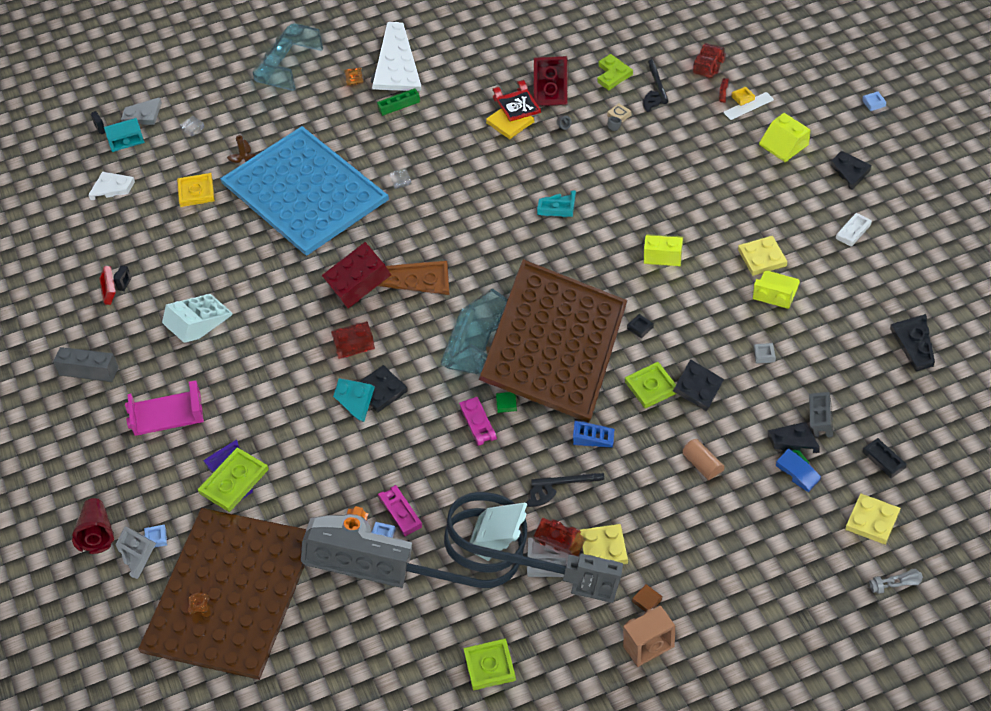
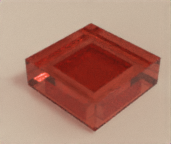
(723, 90)

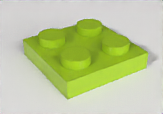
(651, 385)
(489, 664)

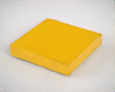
(504, 126)
(195, 189)

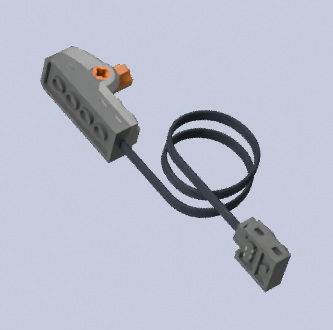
(348, 548)

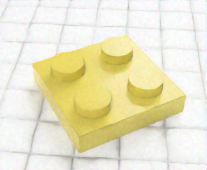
(762, 255)
(873, 519)
(605, 543)

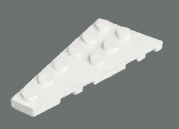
(396, 64)

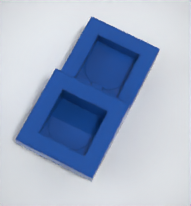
(799, 469)

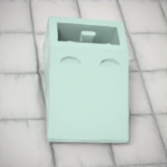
(194, 317)
(498, 527)

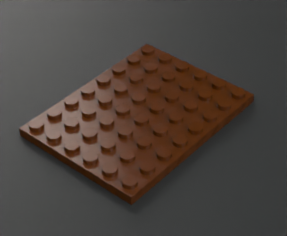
(554, 341)
(250, 579)

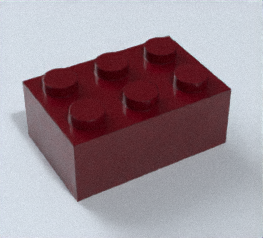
(356, 275)

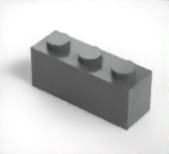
(86, 364)

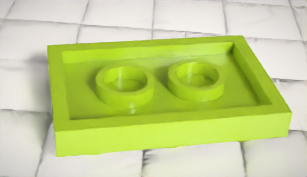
(233, 479)

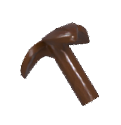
(244, 150)

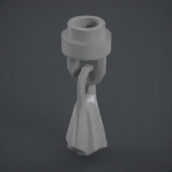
(911, 577)

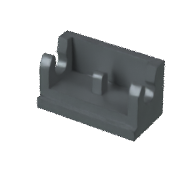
(821, 413)

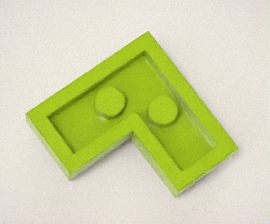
(615, 72)

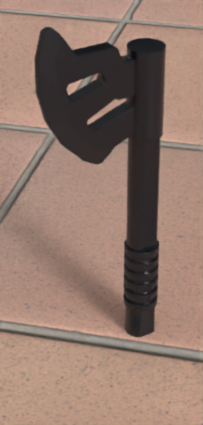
(655, 97)
(547, 482)

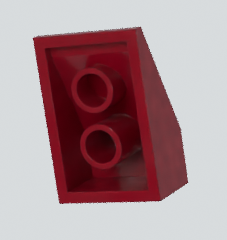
(551, 81)

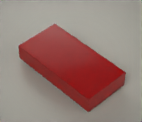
(107, 285)

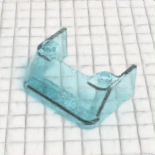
(268, 68)
(472, 333)

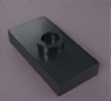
(884, 458)

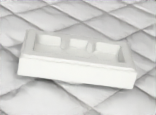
(853, 229)

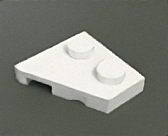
(111, 185)

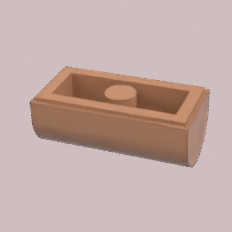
(702, 459)

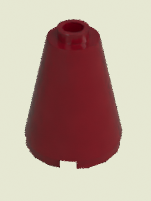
(93, 528)

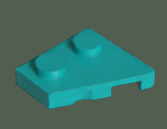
(557, 205)
(354, 397)

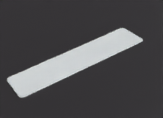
(740, 110)

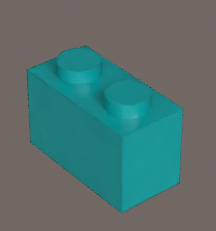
(124, 134)

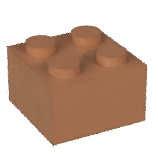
(648, 635)

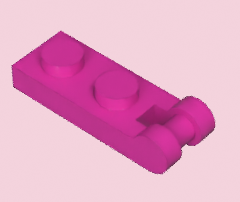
(477, 421)
(400, 510)

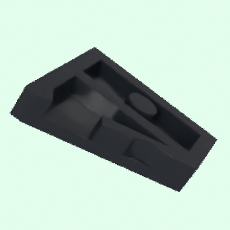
(850, 168)
(793, 438)

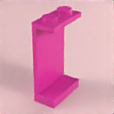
(165, 411)

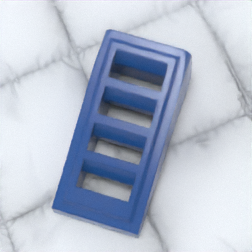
(587, 428)

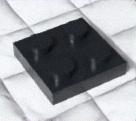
(698, 385)
(387, 388)

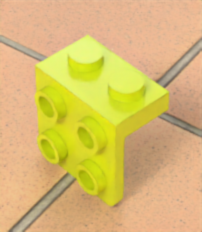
(775, 289)

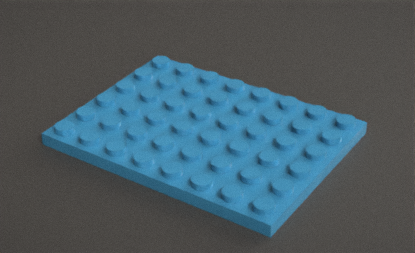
(304, 190)

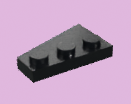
(915, 341)

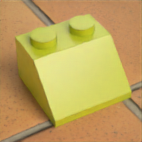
(785, 137)
(663, 250)

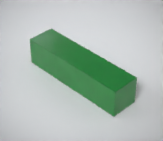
(398, 102)

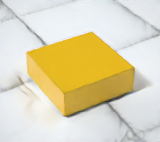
(743, 96)

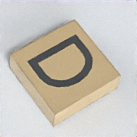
(620, 112)

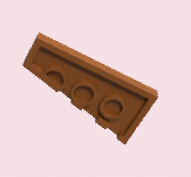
(422, 277)

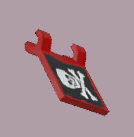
(517, 104)

